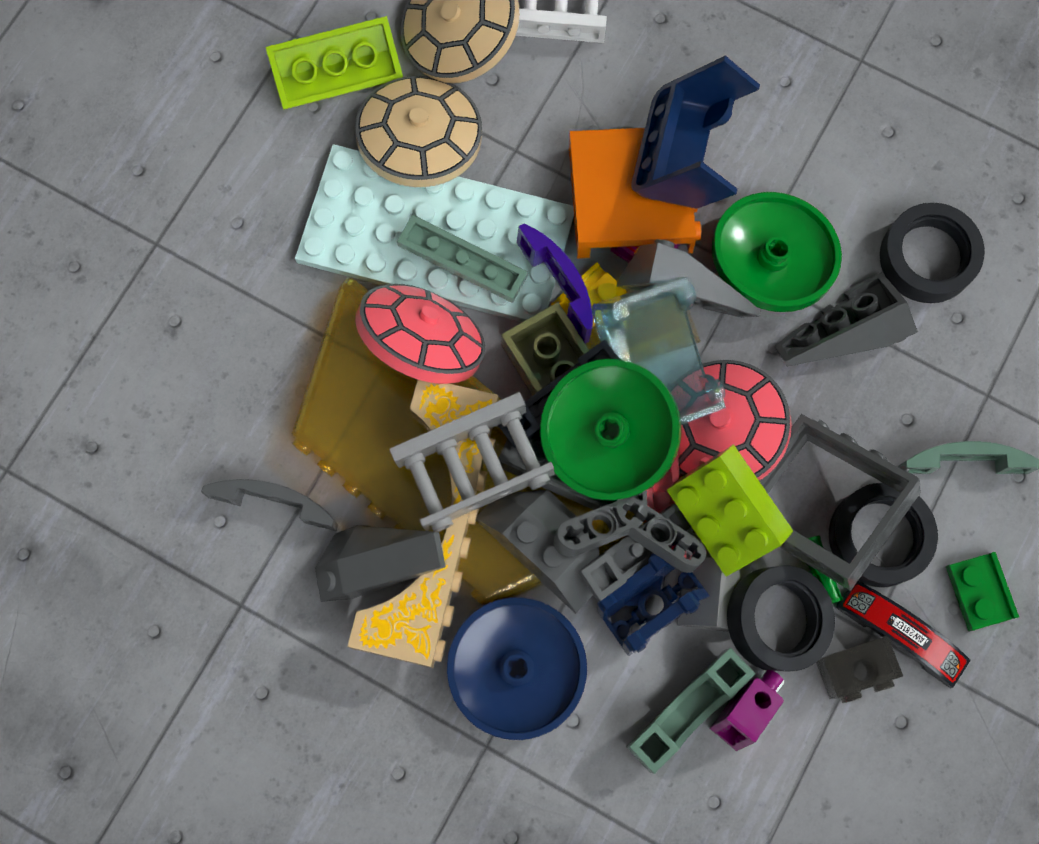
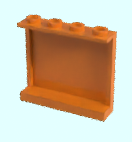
(607, 207)

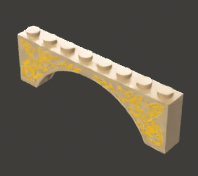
(413, 621)

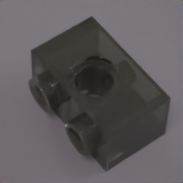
(874, 655)

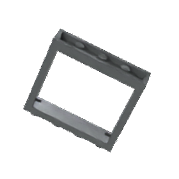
(869, 462)

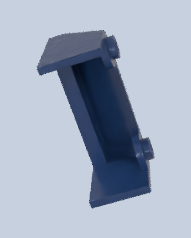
(678, 132)

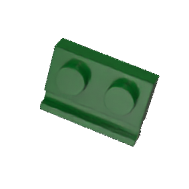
(982, 591)

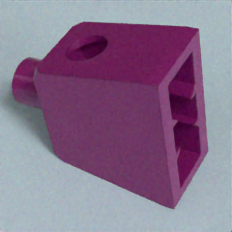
(749, 711)

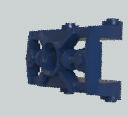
(637, 591)

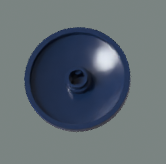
(517, 668)

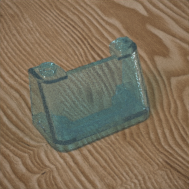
(655, 333)

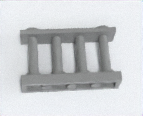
(445, 440)

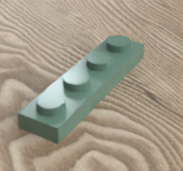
(462, 258)

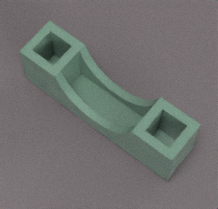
(690, 709)

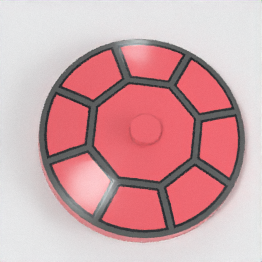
(420, 333)
(753, 420)

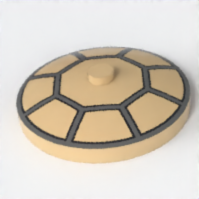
(458, 37)
(418, 131)

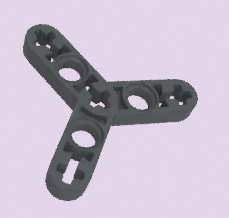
(620, 526)

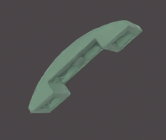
(1006, 458)

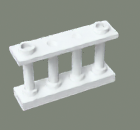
(561, 24)

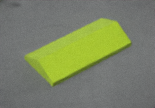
(334, 62)

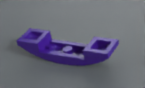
(541, 249)

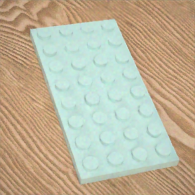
(362, 216)

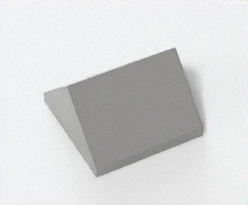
(713, 610)

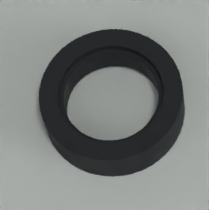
(956, 225)
(922, 524)
(819, 618)

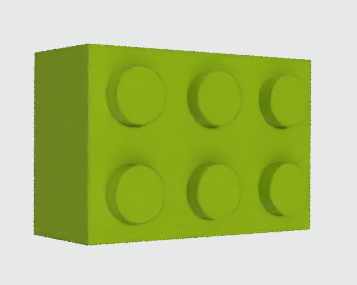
(730, 511)

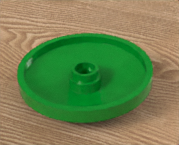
(776, 251)
(610, 429)

